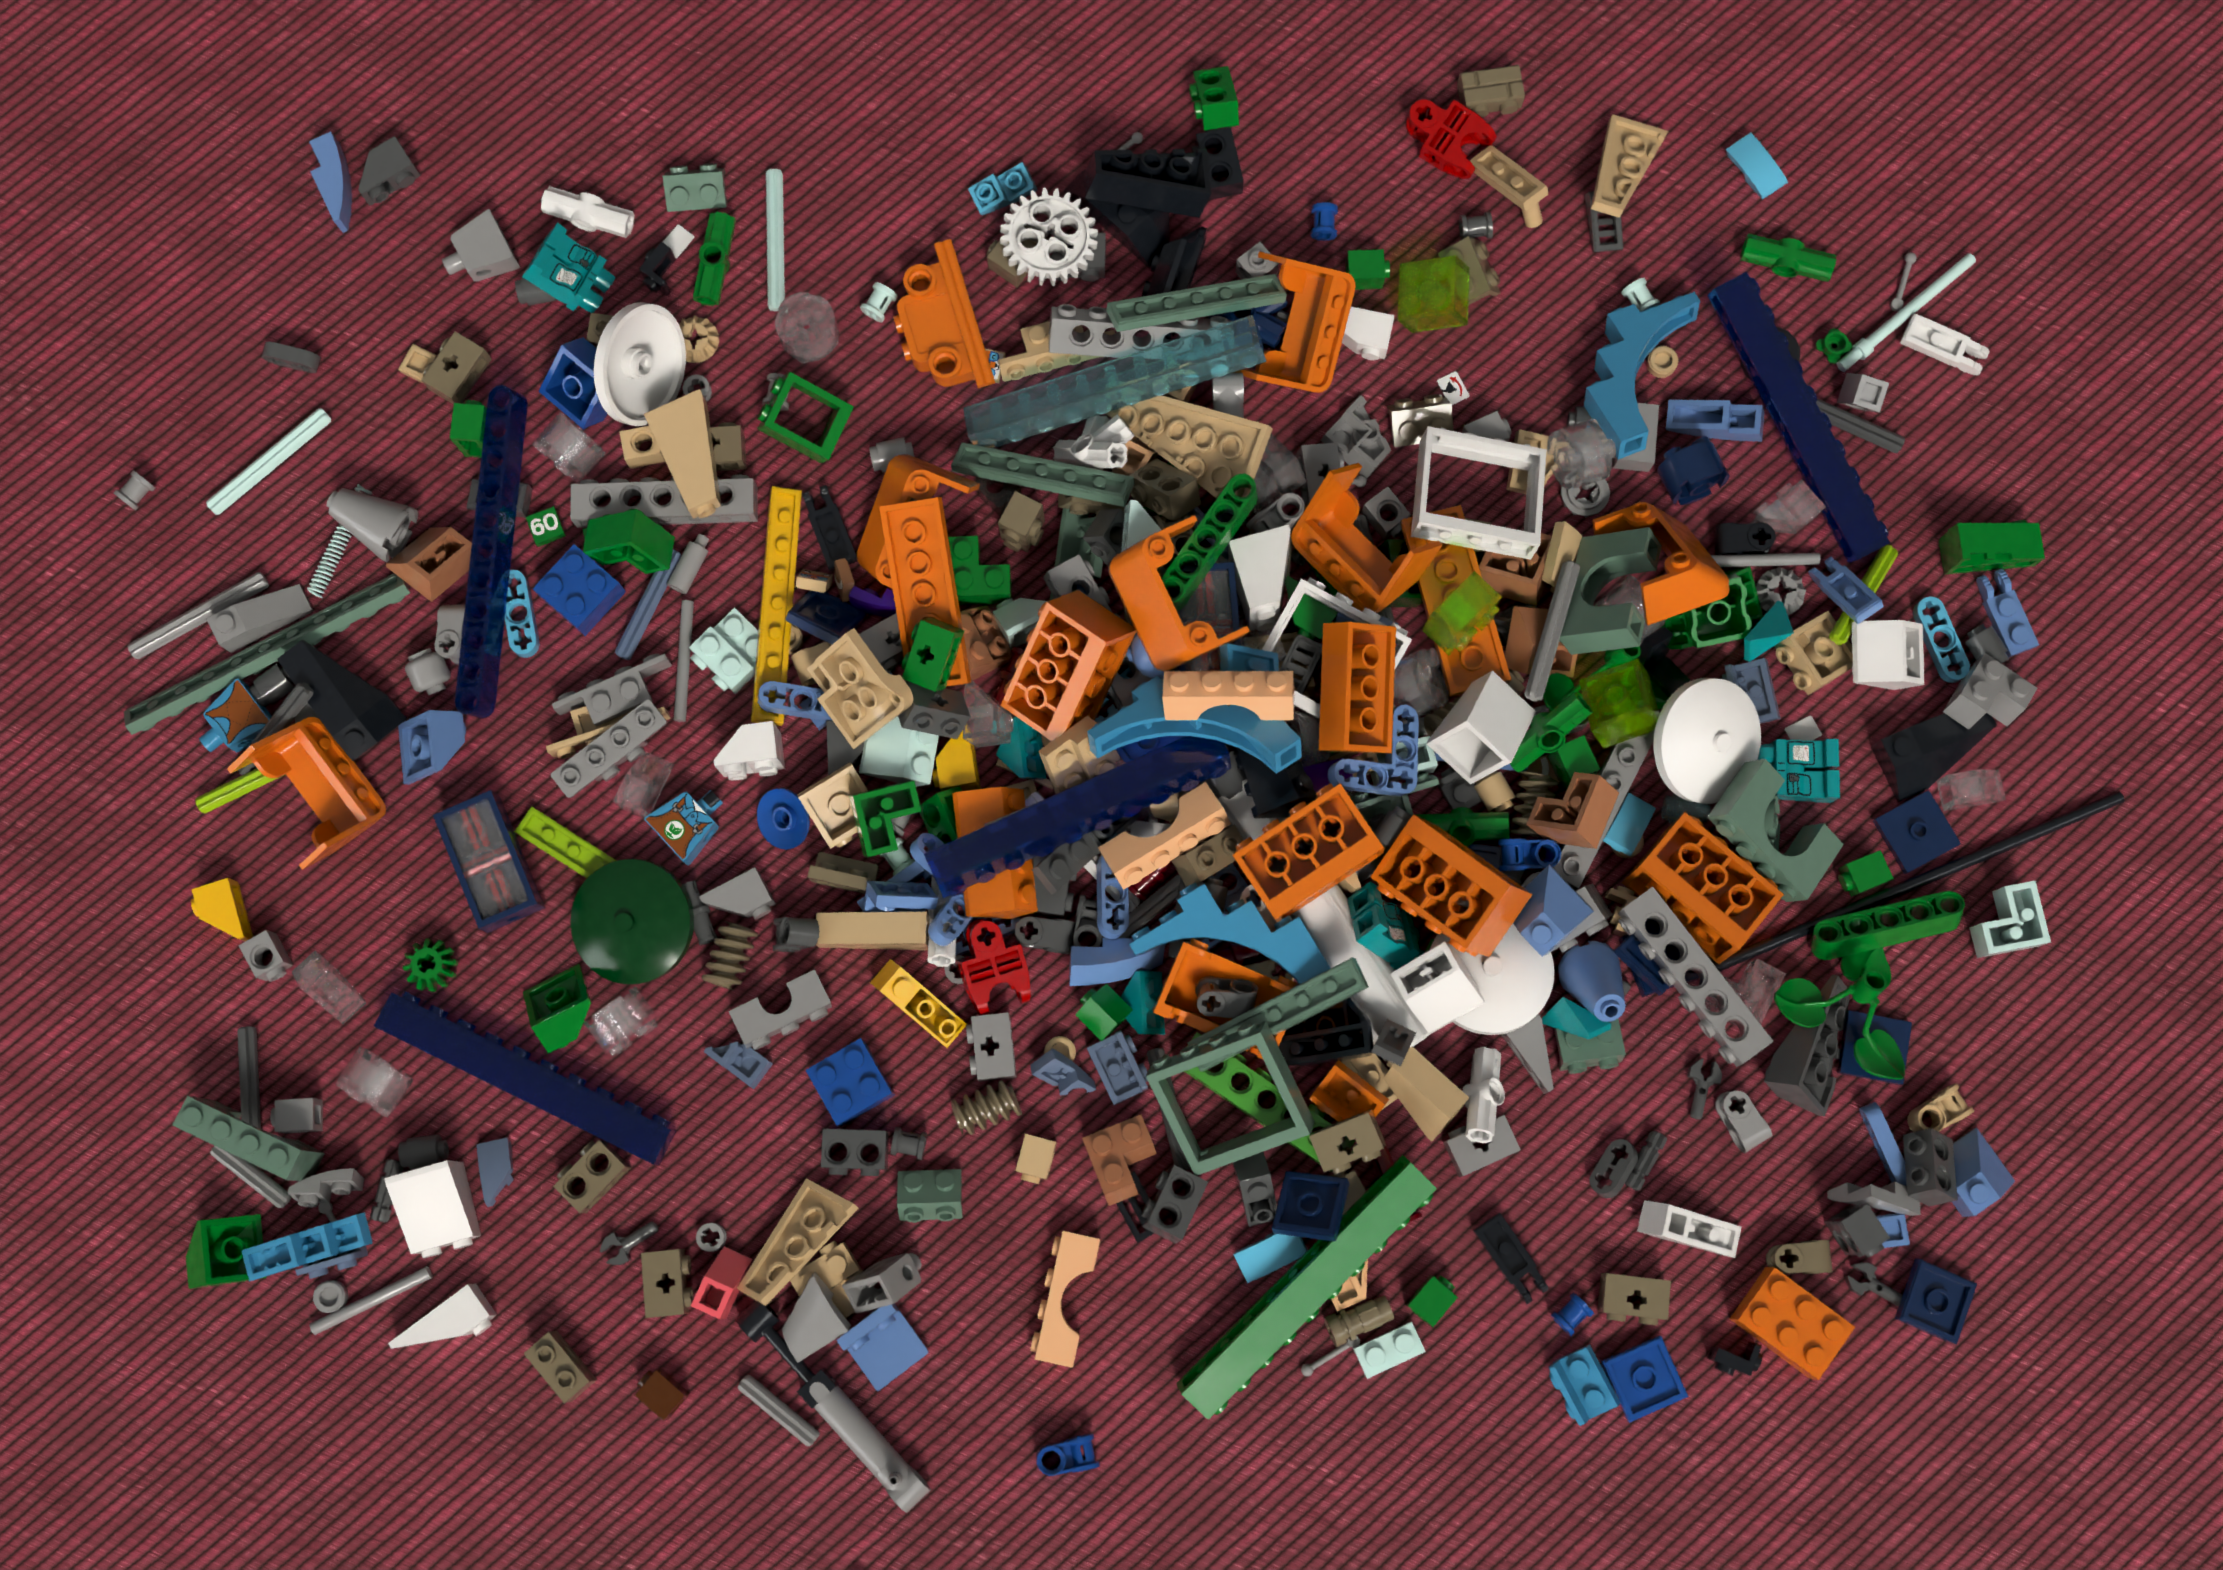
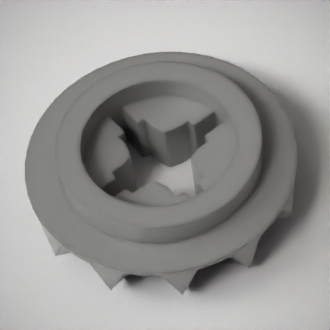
(1598, 497)
(1790, 581)

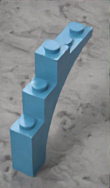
(1632, 338)
(1235, 725)
(1201, 918)

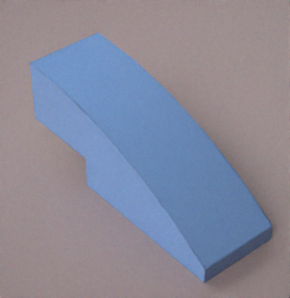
(333, 179)
(1716, 419)
(1110, 962)

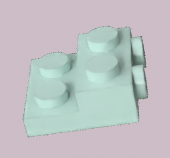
(728, 651)

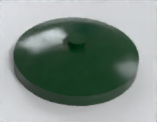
(632, 921)

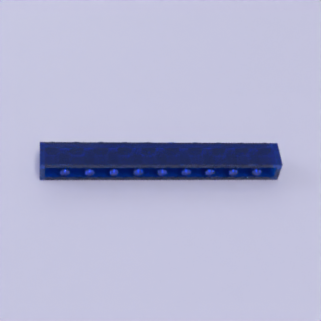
(1798, 417)
(1076, 812)
(525, 1078)

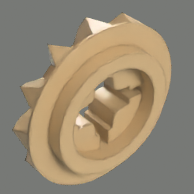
(704, 347)

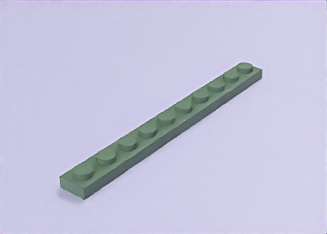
(264, 653)

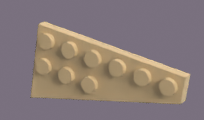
(1199, 439)

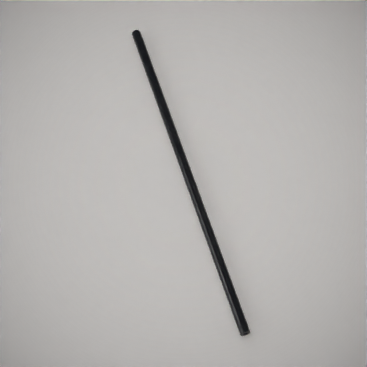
(1926, 878)

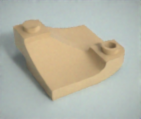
(858, 689)

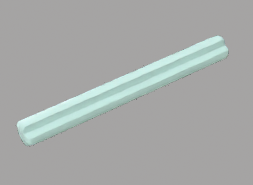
(775, 238)
(268, 461)

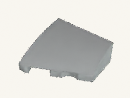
(1359, 438)
(1888, 1198)
(813, 1320)

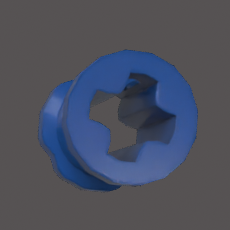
(1324, 221)
(1572, 1314)

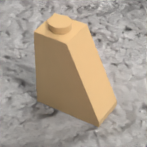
(1425, 1093)

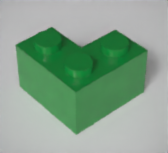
(629, 538)
(977, 582)
(874, 813)

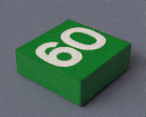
(545, 526)

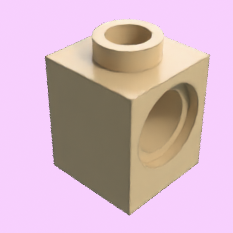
(631, 441)
(1035, 1158)

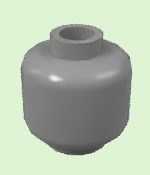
(427, 671)

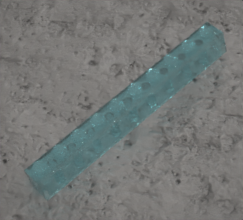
(1115, 384)

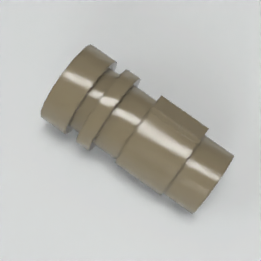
(1358, 1320)

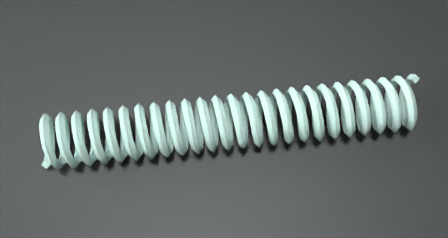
(326, 557)

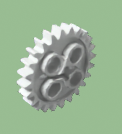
(1060, 214)

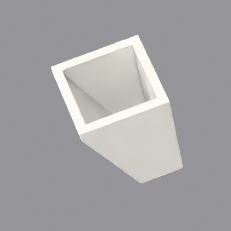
(1261, 574)
(1483, 728)
(434, 1207)

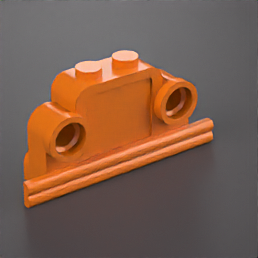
(941, 323)

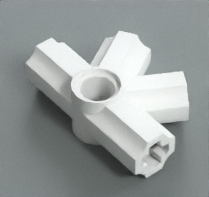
(1099, 445)

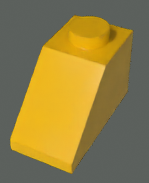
(957, 766)
(222, 907)

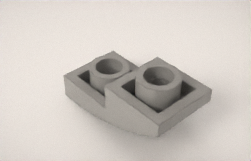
(320, 1186)

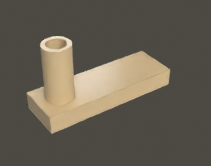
(1512, 182)

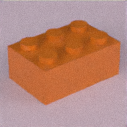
(1792, 1323)

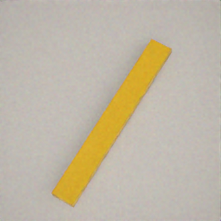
(776, 596)

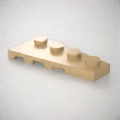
(1624, 160)
(798, 1236)

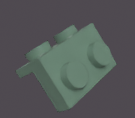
(695, 188)
(1579, 1053)
(929, 1195)

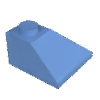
(429, 742)
(1550, 912)
(1979, 1174)

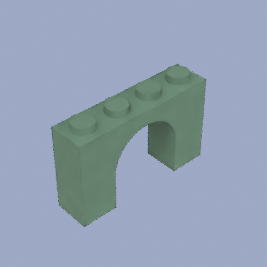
(1601, 561)
(1741, 820)
(225, 1130)

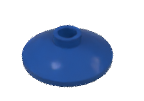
(774, 822)

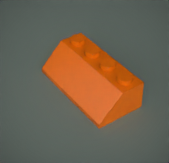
(1357, 687)
(1011, 891)

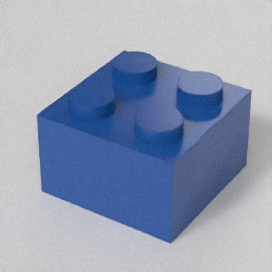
(572, 384)
(579, 590)
(850, 1082)

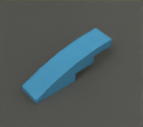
(307, 1246)

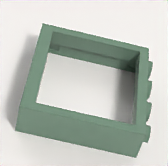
(1249, 1144)

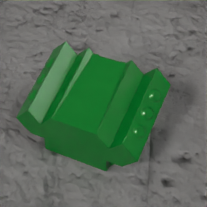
(1720, 620)

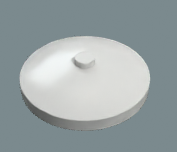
(639, 362)
(1705, 738)
(1511, 981)

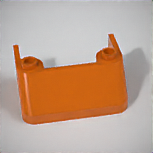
(1313, 326)
(904, 479)
(1345, 555)
(1692, 573)
(1151, 608)
(325, 780)

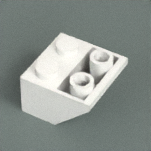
(1888, 654)
(752, 750)
(1438, 987)

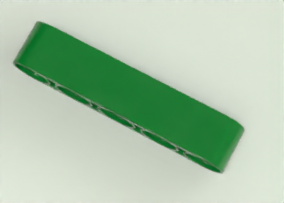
(1210, 528)
(1901, 921)

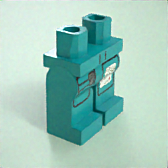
(569, 271)
(1806, 769)
(1383, 927)

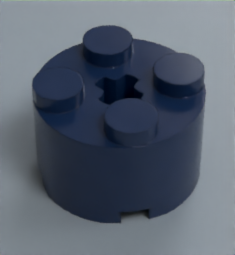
(1692, 471)

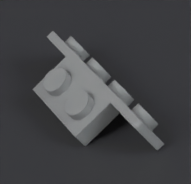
(615, 695)
(610, 750)

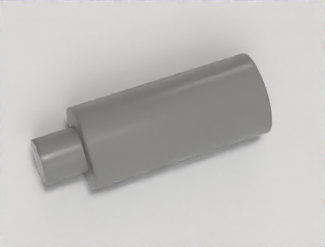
(689, 565)

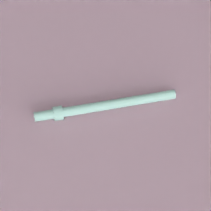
(1865, 347)

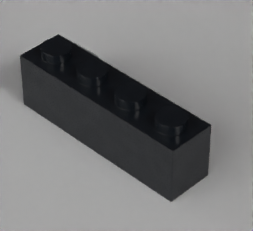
(1150, 180)
(1273, 792)

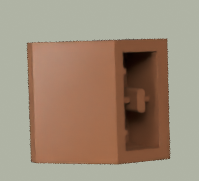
(433, 561)
(1524, 639)
(983, 641)

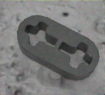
(291, 357)
(1613, 1168)

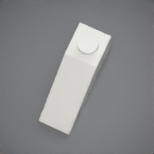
(1368, 333)
(1689, 1228)
(457, 1316)

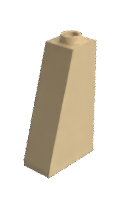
(687, 447)
(874, 930)

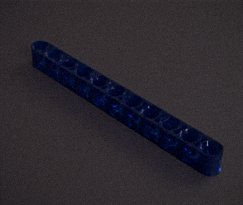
(498, 564)

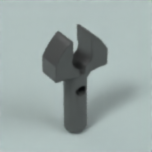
(1702, 1086)
(627, 1242)
(1872, 1284)

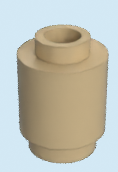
(1495, 792)

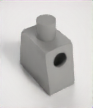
(481, 249)
(896, 1276)

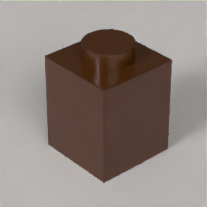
(661, 1393)

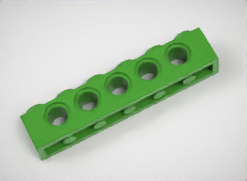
(1247, 1099)

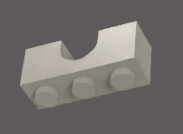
(807, 1002)

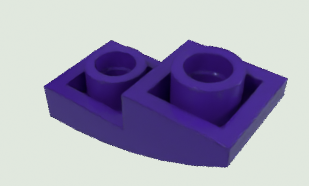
(871, 603)

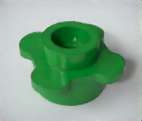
(1839, 339)

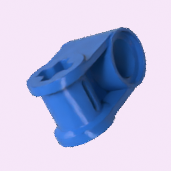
(1523, 854)
(1070, 1455)

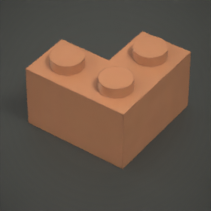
(1515, 576)
(1579, 816)
(1113, 1151)

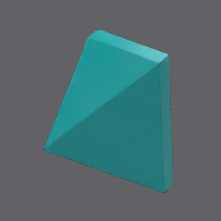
(1768, 632)
(1022, 752)
(1141, 996)
(1574, 1019)

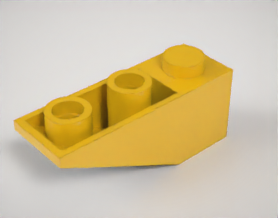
(918, 1003)

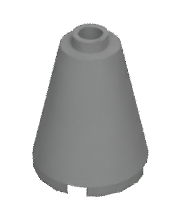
(373, 521)

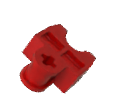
(1438, 128)
(991, 965)

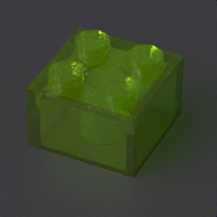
(1433, 294)
(1457, 618)
(1620, 703)

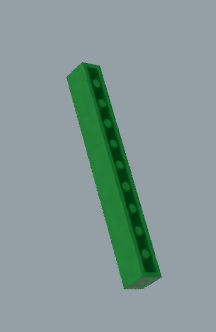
(1305, 1288)

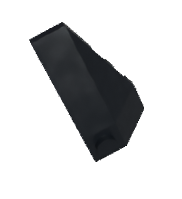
(344, 702)
(1926, 751)

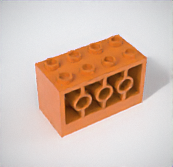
(1067, 664)
(1330, 857)
(1705, 886)
(1450, 887)

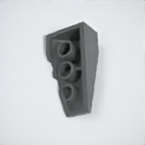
(1805, 1058)

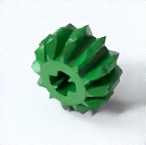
(427, 977)

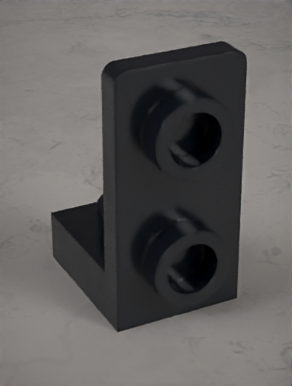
(1658, 665)

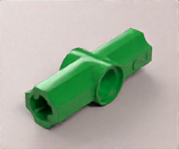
(1788, 257)
(712, 275)
(1549, 730)
(1476, 825)

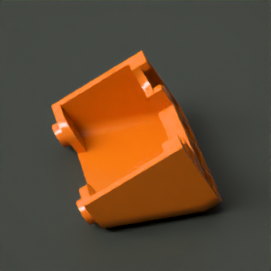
(1194, 962)

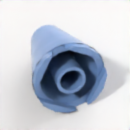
(1594, 979)

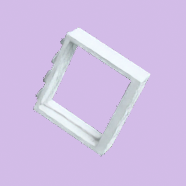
(1472, 533)
(1340, 604)

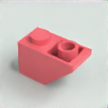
(720, 1283)

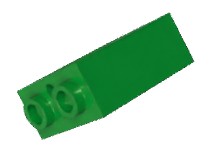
(831, 432)

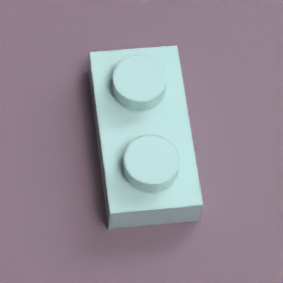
(1389, 1350)

